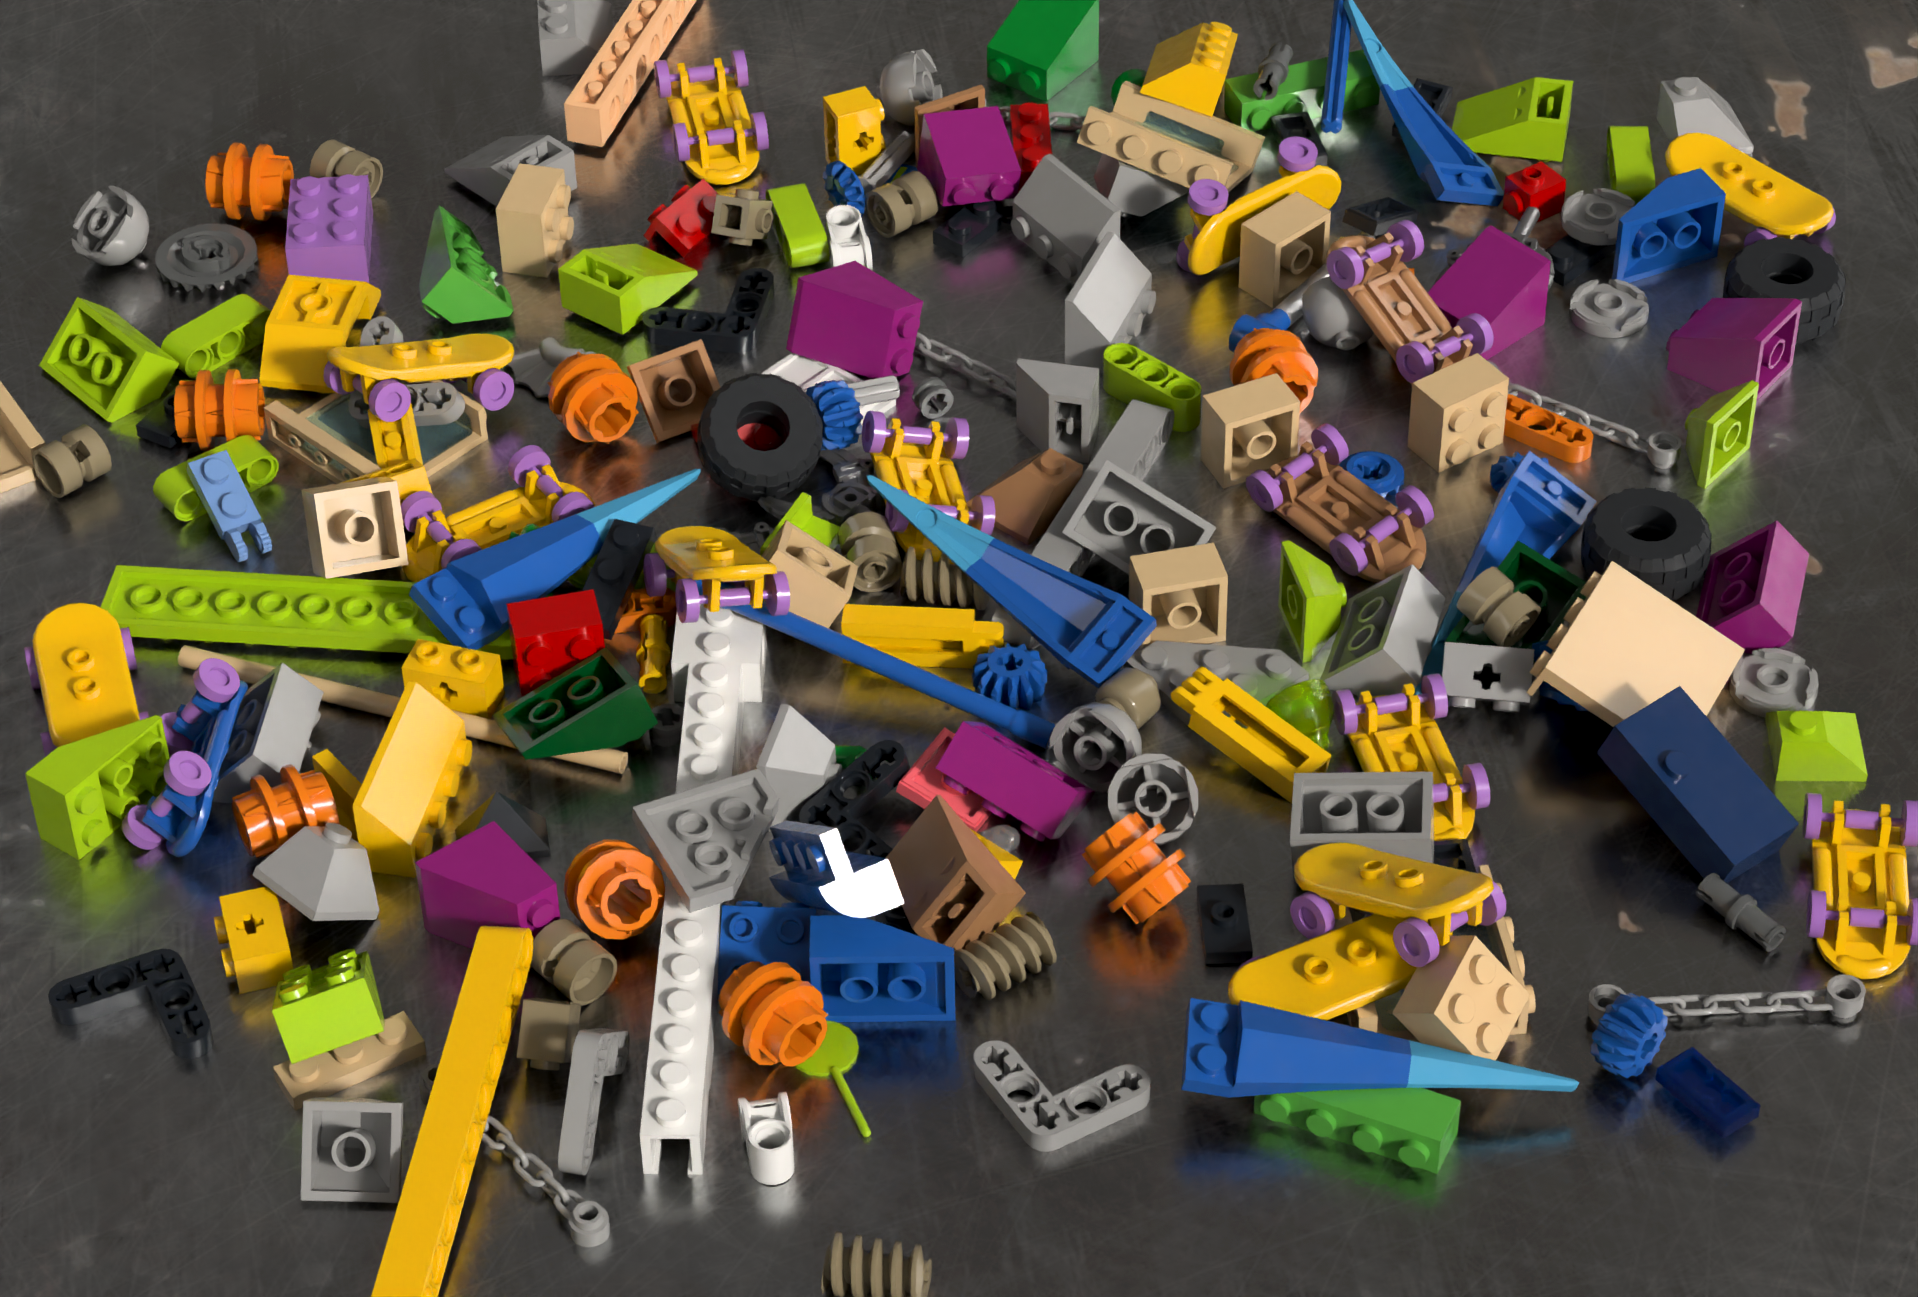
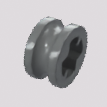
(930, 388)
(667, 735)

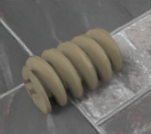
(939, 579)
(1004, 955)
(875, 1269)

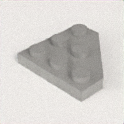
(1254, 670)
(709, 835)

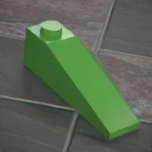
(456, 277)

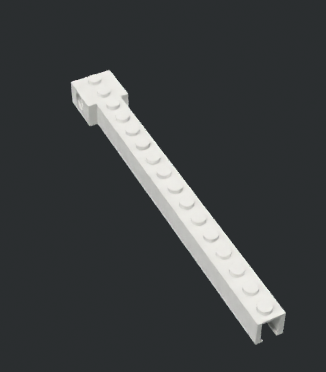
(714, 671)

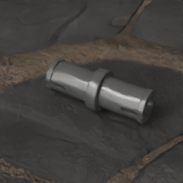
(1273, 71)
(1741, 912)

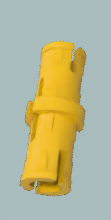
(653, 654)

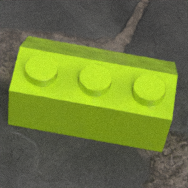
(107, 361)

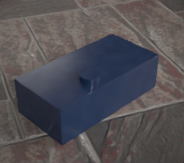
(1697, 787)

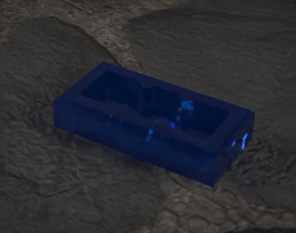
(1707, 1092)

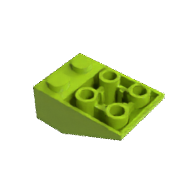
(1518, 120)
(620, 284)
(94, 782)
(327, 1005)

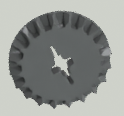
(225, 254)

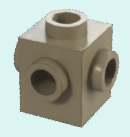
(742, 216)

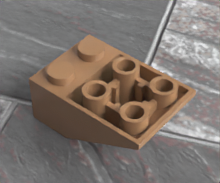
(950, 879)

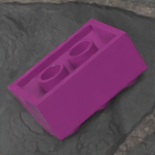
(1755, 588)
(1013, 780)

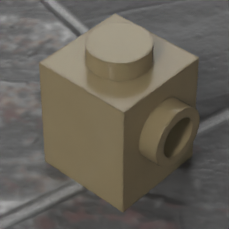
(548, 1032)

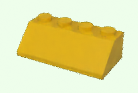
(1191, 67)
(410, 782)

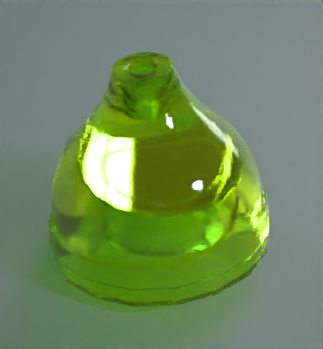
(1306, 708)

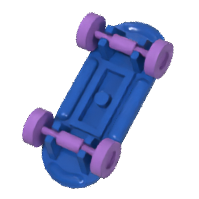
(198, 744)

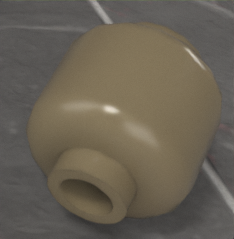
(1133, 693)

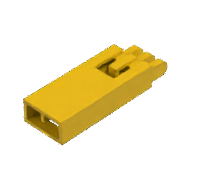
(922, 633)
(1268, 745)

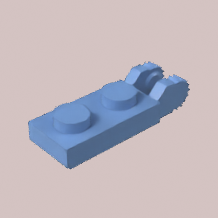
(228, 503)

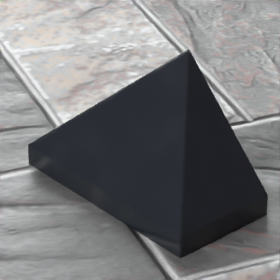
(520, 823)

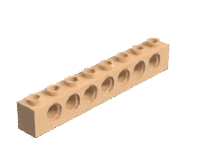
(621, 68)

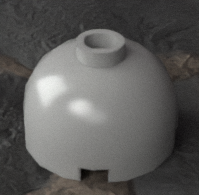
(907, 84)
(111, 228)
(1333, 317)
(1095, 743)
(1158, 791)

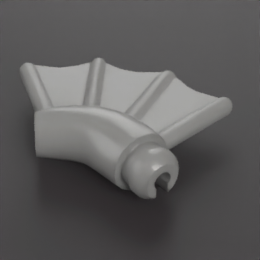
(536, 366)

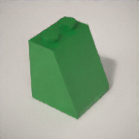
(1045, 45)

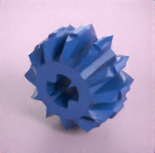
(838, 413)
(1010, 676)
(1628, 1035)

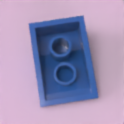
(1670, 227)
(879, 972)

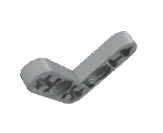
(436, 393)
(594, 1055)
(1057, 1110)

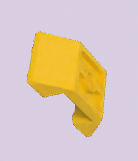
(306, 324)

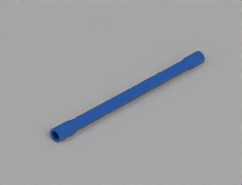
(1015, 721)

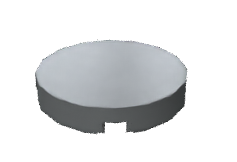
(1587, 219)
(1609, 308)
(1773, 682)

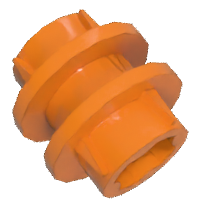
(245, 181)
(1272, 352)
(593, 397)
(218, 410)
(274, 814)
(624, 875)
(1158, 877)
(772, 1013)

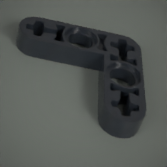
(674, 325)
(845, 812)
(154, 988)

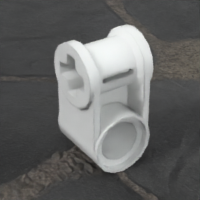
(847, 237)
(768, 1138)

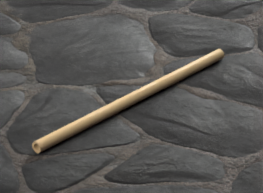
(385, 705)

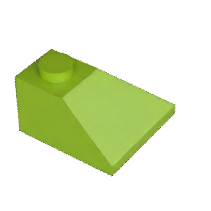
(1720, 431)
(1308, 599)
(1815, 746)

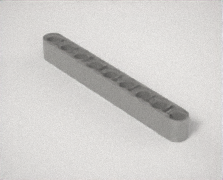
(1131, 446)

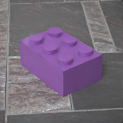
(330, 227)

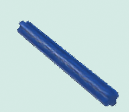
(1336, 69)

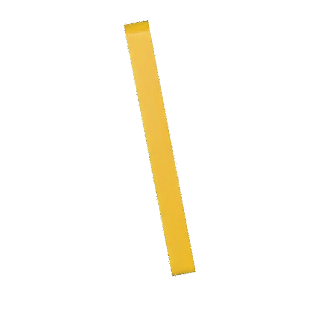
(456, 1115)

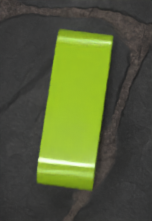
(1630, 161)
(798, 226)
(218, 335)
(1139, 376)
(251, 459)

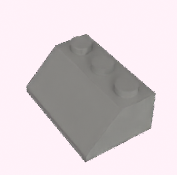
(572, 34)
(1062, 217)
(1106, 303)
(1131, 518)
(1385, 635)
(269, 731)
(1364, 808)

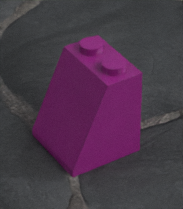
(968, 156)
(1499, 282)
(855, 321)
(1736, 342)
(484, 883)

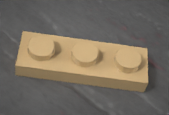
(350, 1063)

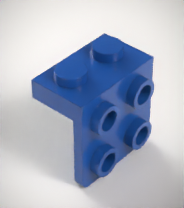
(764, 936)

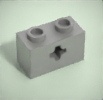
(1508, 663)

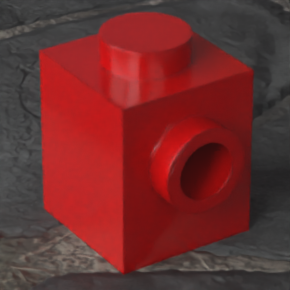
(1534, 187)

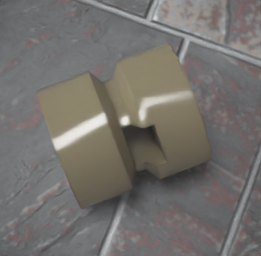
(339, 159)
(900, 204)
(73, 460)
(872, 547)
(1492, 602)
(573, 962)

